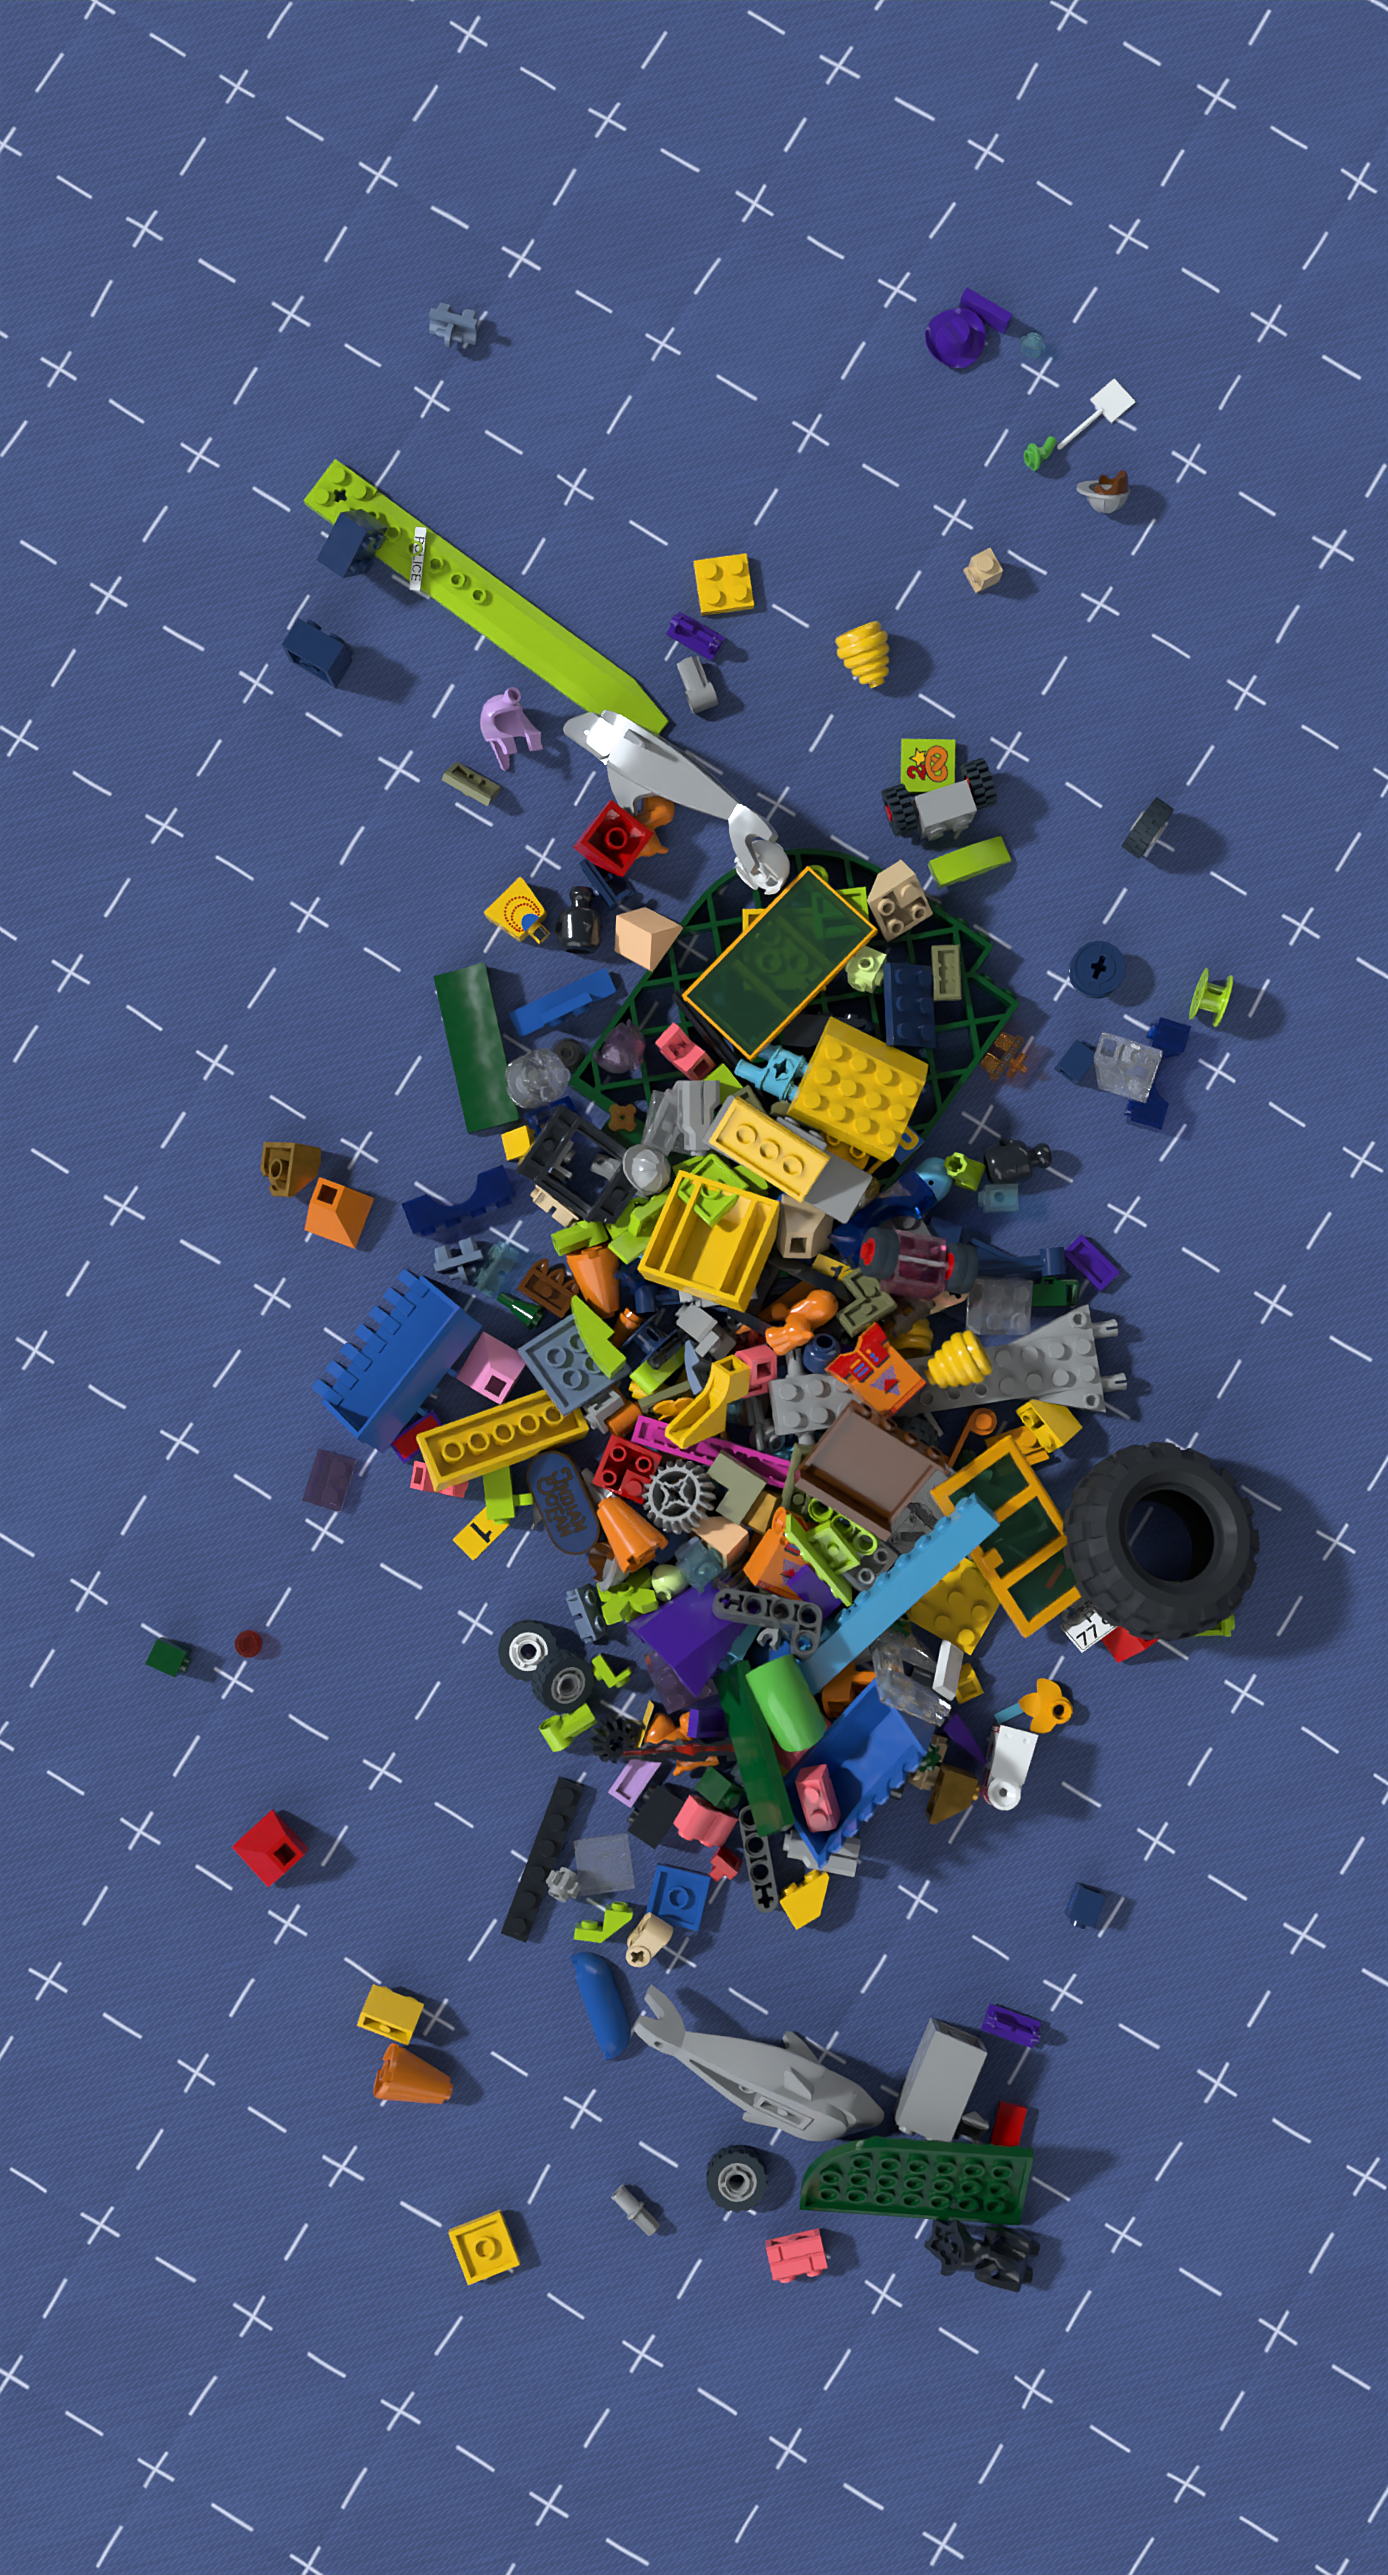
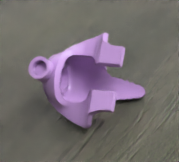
(503, 720)

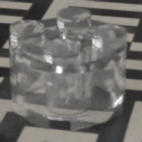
(536, 1078)

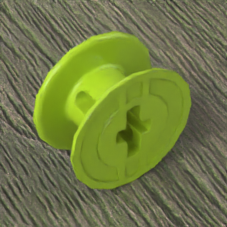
(1211, 997)

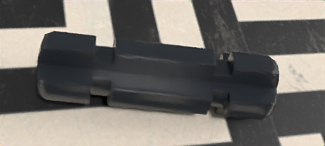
(668, 1349)

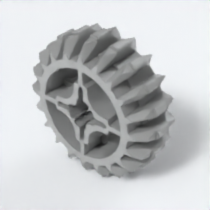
(664, 1512)

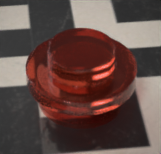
(248, 1643)

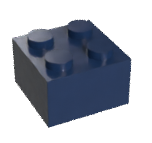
(352, 543)
(317, 652)

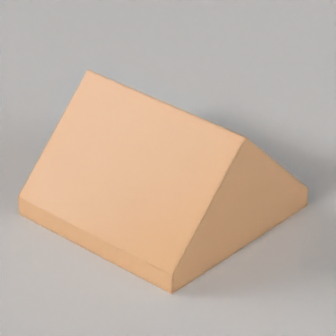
(644, 936)

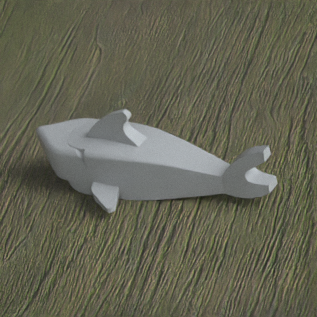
(649, 766)
(769, 2082)

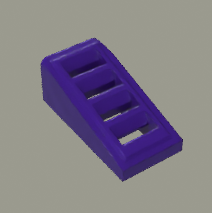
(957, 1730)

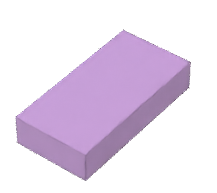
(633, 1781)

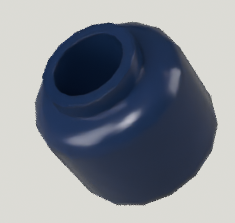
(820, 1352)

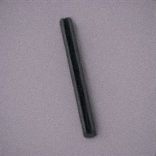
(718, 1045)

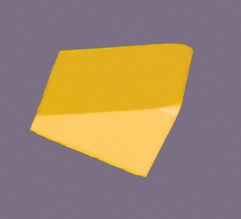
(968, 1684)

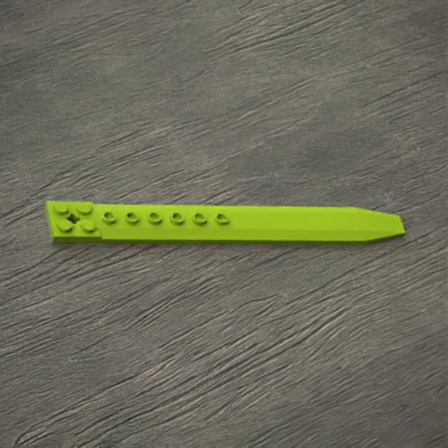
(489, 604)

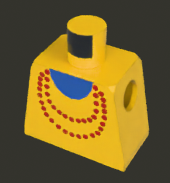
(519, 913)

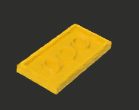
(769, 1149)

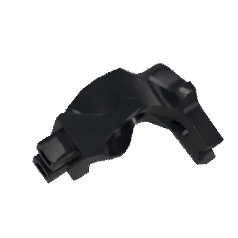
(967, 2254)

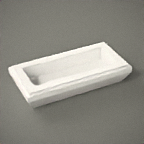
(948, 1670)

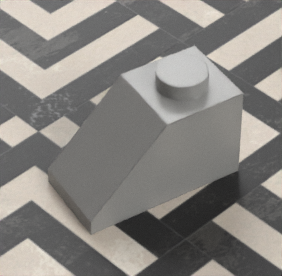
(695, 1321)

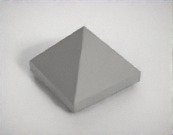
(972, 2125)

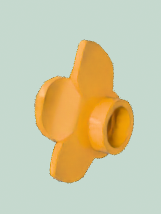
(670, 1409)
(1042, 1705)

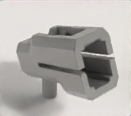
(696, 1112)
(840, 1863)

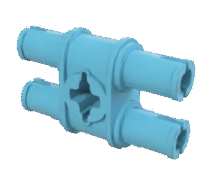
(765, 1078)

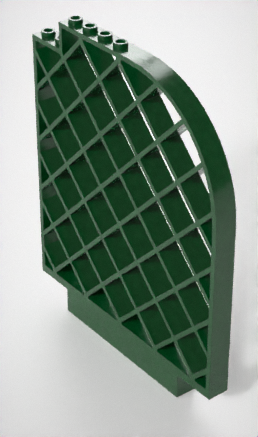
(955, 928)

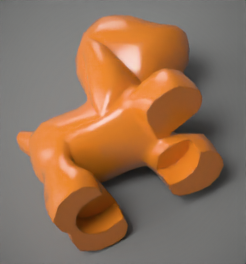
(654, 813)
(800, 1320)
(664, 1728)

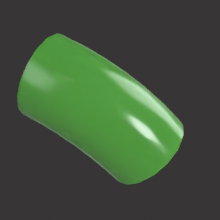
(787, 1703)

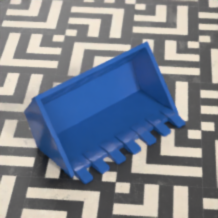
(398, 1362)
(866, 1757)

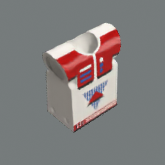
(1006, 1766)

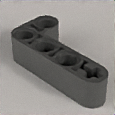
(767, 1618)
(756, 1857)

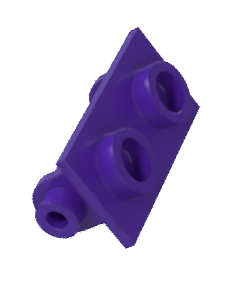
(695, 636)
(1011, 2026)

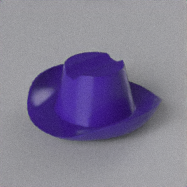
(955, 337)

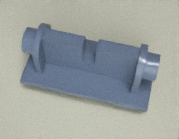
(592, 1624)

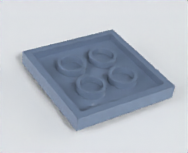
(565, 1367)

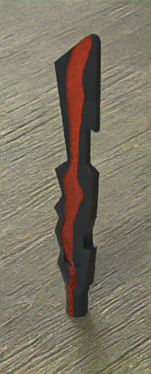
(680, 1751)

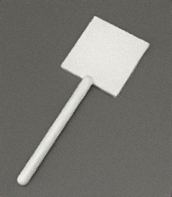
(1110, 401)

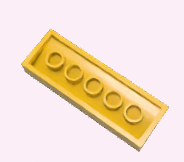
(497, 1439)

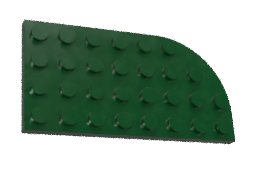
(920, 2180)

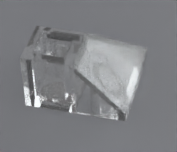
(1125, 1066)

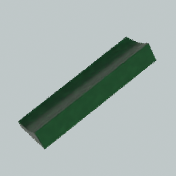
(476, 1047)
(754, 1752)

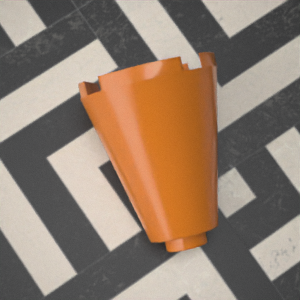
(594, 1274)
(629, 1534)
(410, 2079)

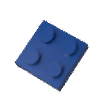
(678, 1896)

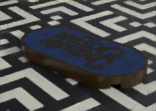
(564, 1502)

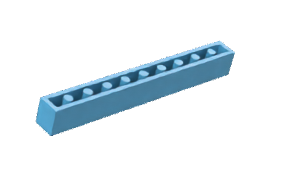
(898, 1590)

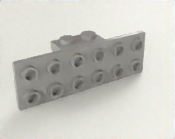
(839, 1183)

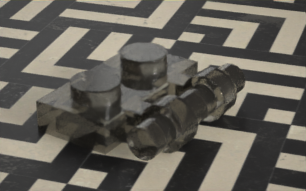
(905, 1324)

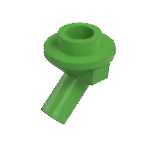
(1035, 455)

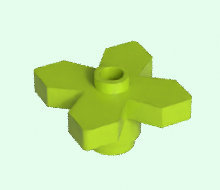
(629, 1598)

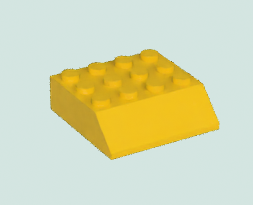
(859, 1090)
(708, 1261)

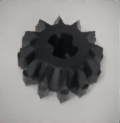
(604, 1745)

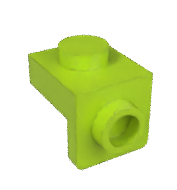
(603, 1671)

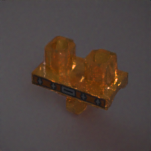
(995, 1067)

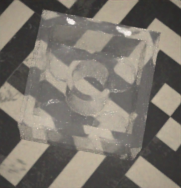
(999, 1306)

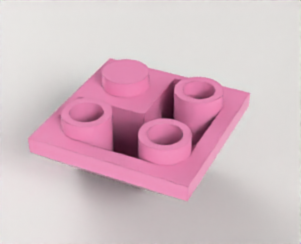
(492, 1368)

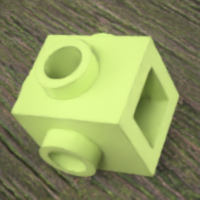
(866, 969)

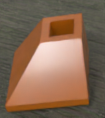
(338, 1212)

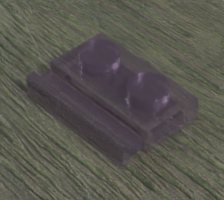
(329, 1480)

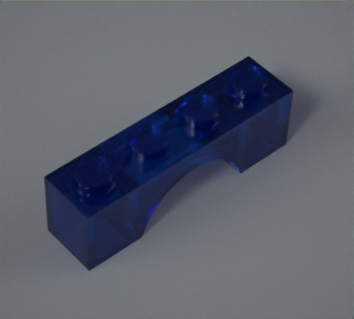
(1172, 1040)
(491, 1189)
(907, 1197)

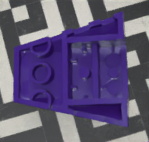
(690, 1634)

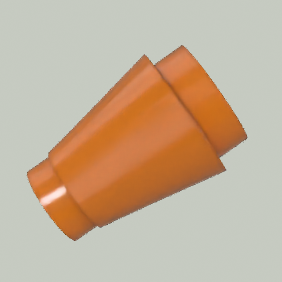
(625, 1326)

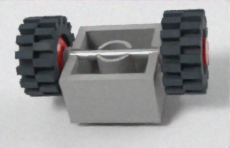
(942, 808)

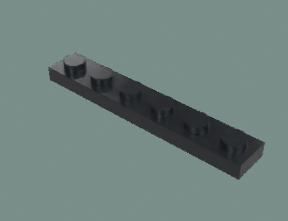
(542, 1859)

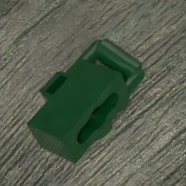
(1054, 1292)

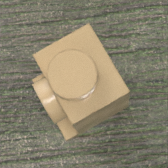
(983, 570)

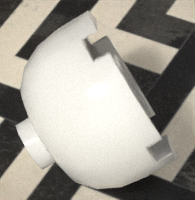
(772, 870)

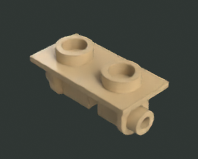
(563, 1213)
(927, 1779)

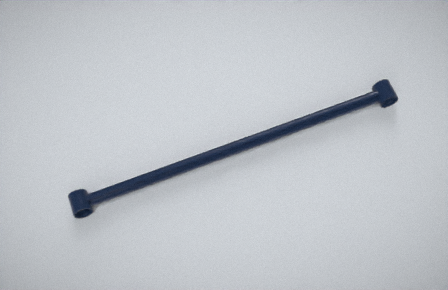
(1049, 1262)

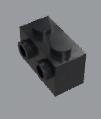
(656, 1814)

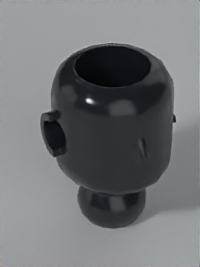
(580, 924)
(1013, 1162)

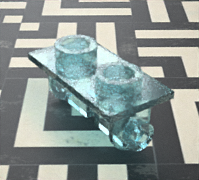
(498, 1259)

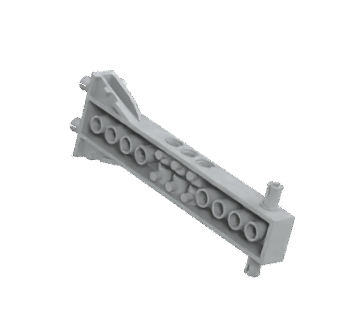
(1047, 1365)

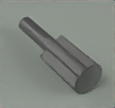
(756, 1419)

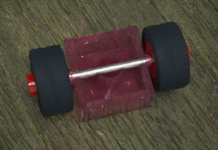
(917, 1263)

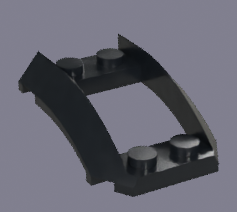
(548, 1147)
(774, 1265)

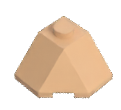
(723, 1536)

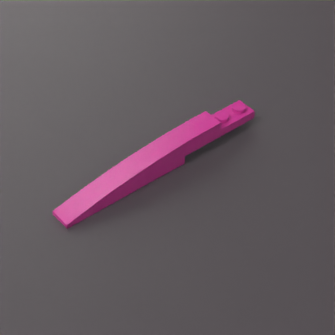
(652, 1434)

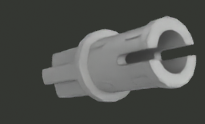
(635, 2210)

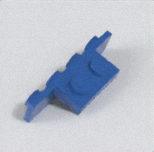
(555, 1006)

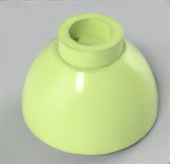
(668, 1582)

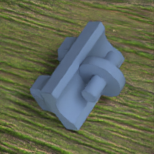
(453, 326)
(446, 1261)

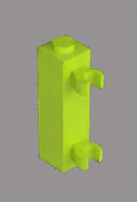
(500, 1496)

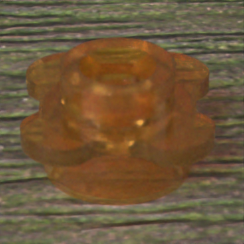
(616, 1123)

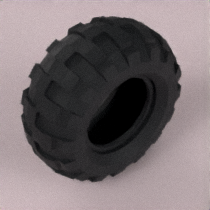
(1218, 1530)

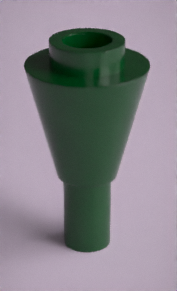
(528, 1313)

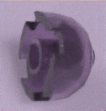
(622, 1049)

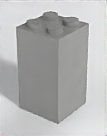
(939, 2082)

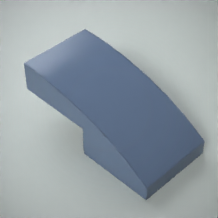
(696, 1367)

